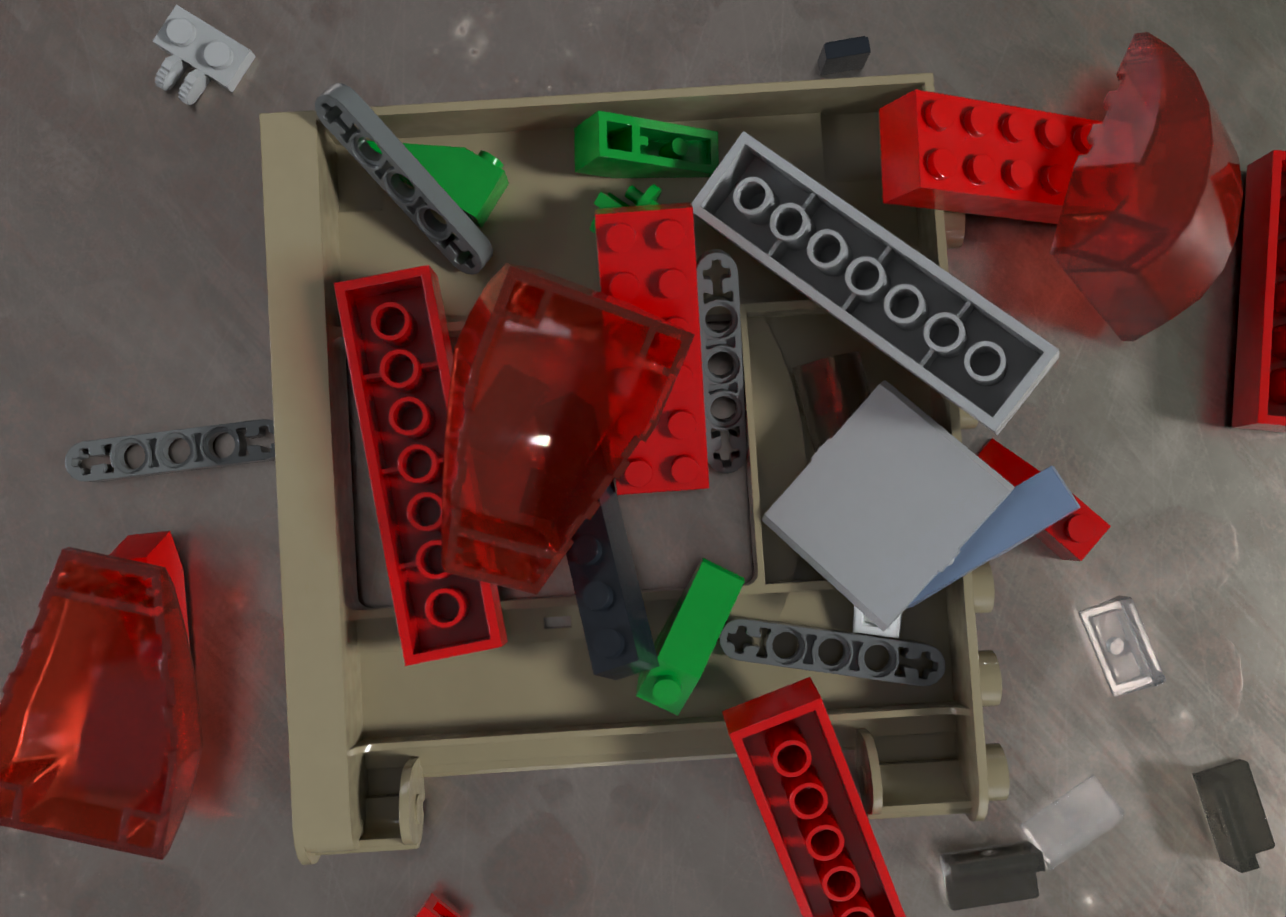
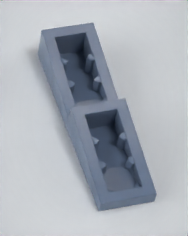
(1020, 516)

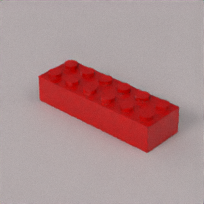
(978, 156)
(651, 263)
(1261, 331)
(811, 804)

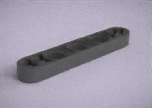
(339, 110)
(727, 341)
(156, 451)
(852, 660)

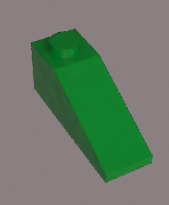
(643, 148)
(468, 178)
(690, 636)

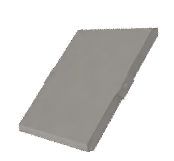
(886, 504)

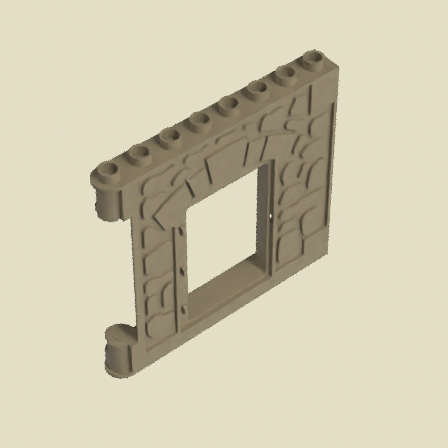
(375, 728)

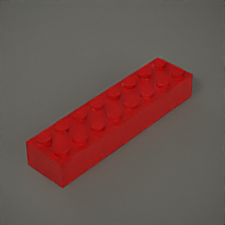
(401, 392)

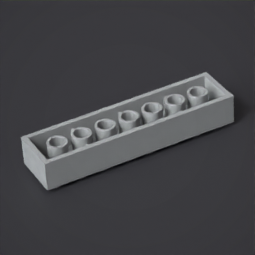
(875, 283)

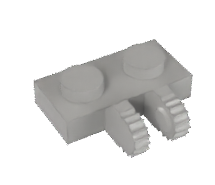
(205, 50)

